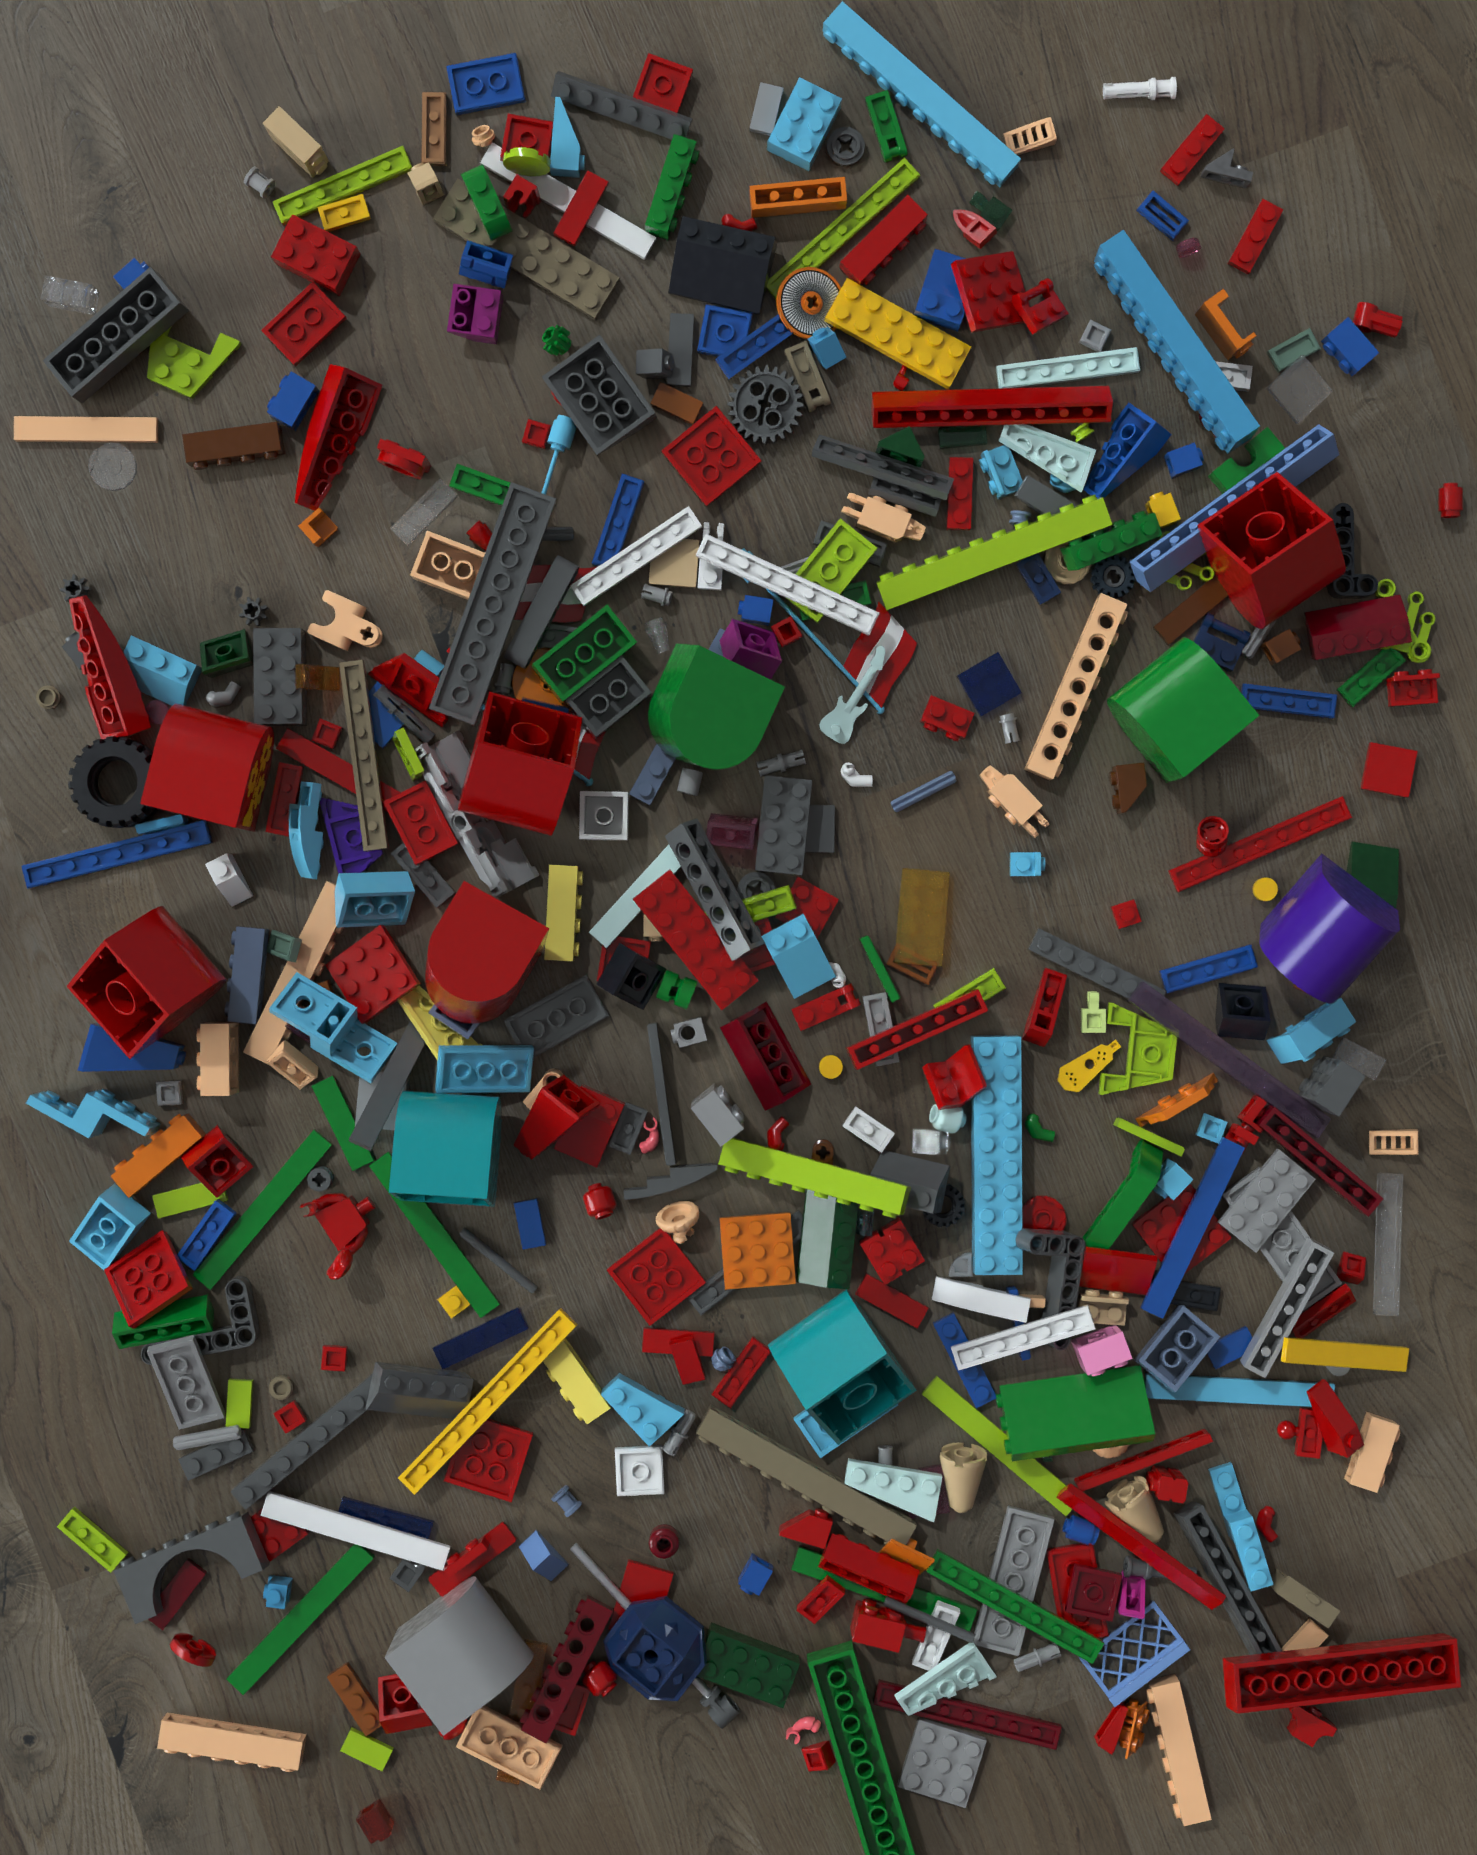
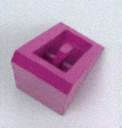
(1131, 1597)

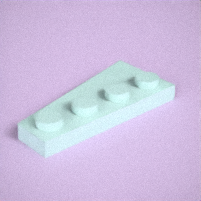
(1050, 452)
(956, 1672)

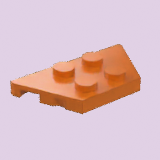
(1186, 1097)

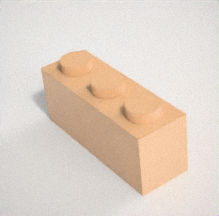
(1370, 1461)

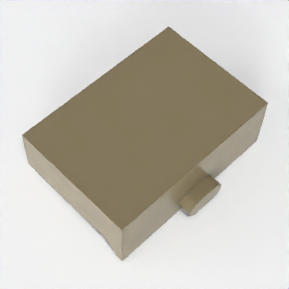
(1304, 1598)

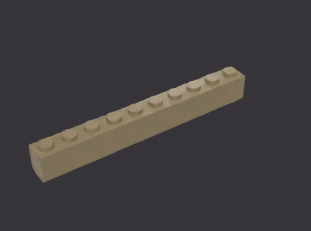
(804, 1476)

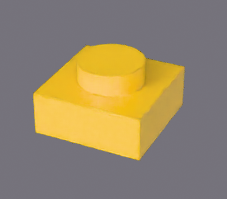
(453, 1301)

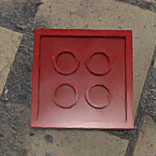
(987, 290)
(711, 456)
(373, 974)
(1161, 1222)
(656, 1275)
(148, 1279)
(491, 1460)

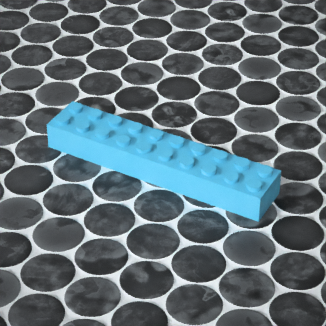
(997, 1157)

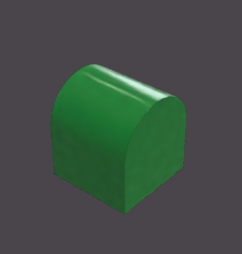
(710, 708)
(1180, 710)

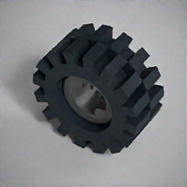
(1121, 568)

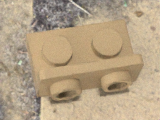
(1105, 1308)

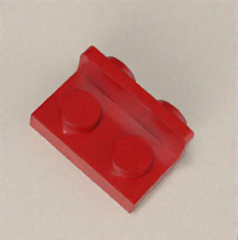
(946, 718)

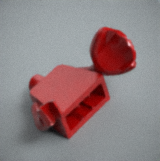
(345, 1225)

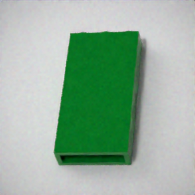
(1075, 1413)

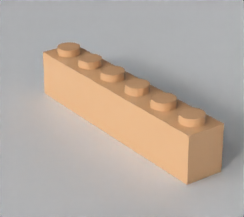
(231, 1741)
(1179, 1750)

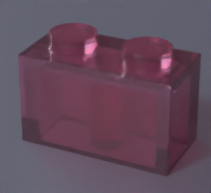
(732, 831)

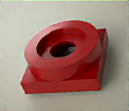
(402, 460)

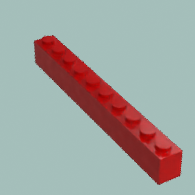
(991, 406)

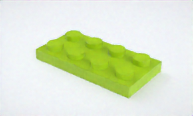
(835, 562)

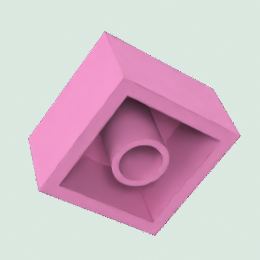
(1101, 1350)

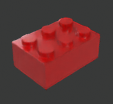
(315, 255)

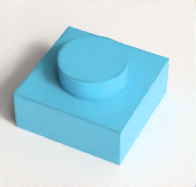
(1211, 1128)

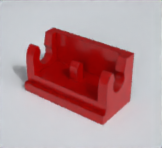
(521, 193)

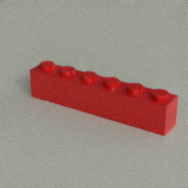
(916, 1029)

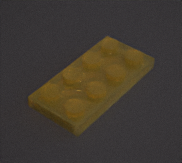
(921, 917)

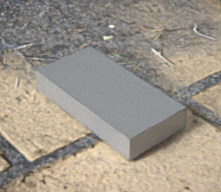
(766, 109)

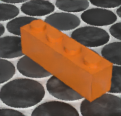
(798, 197)
(158, 1155)

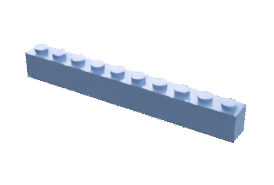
(1185, 543)

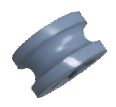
(1019, 516)

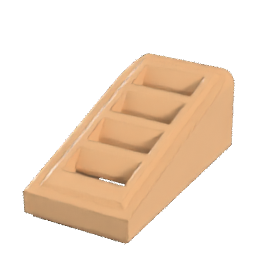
(1028, 129)
(1413, 1150)

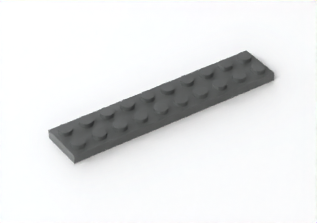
(493, 603)

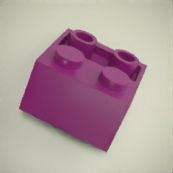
(475, 313)

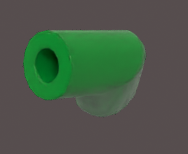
(1035, 1129)

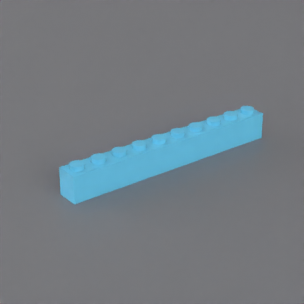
(920, 94)

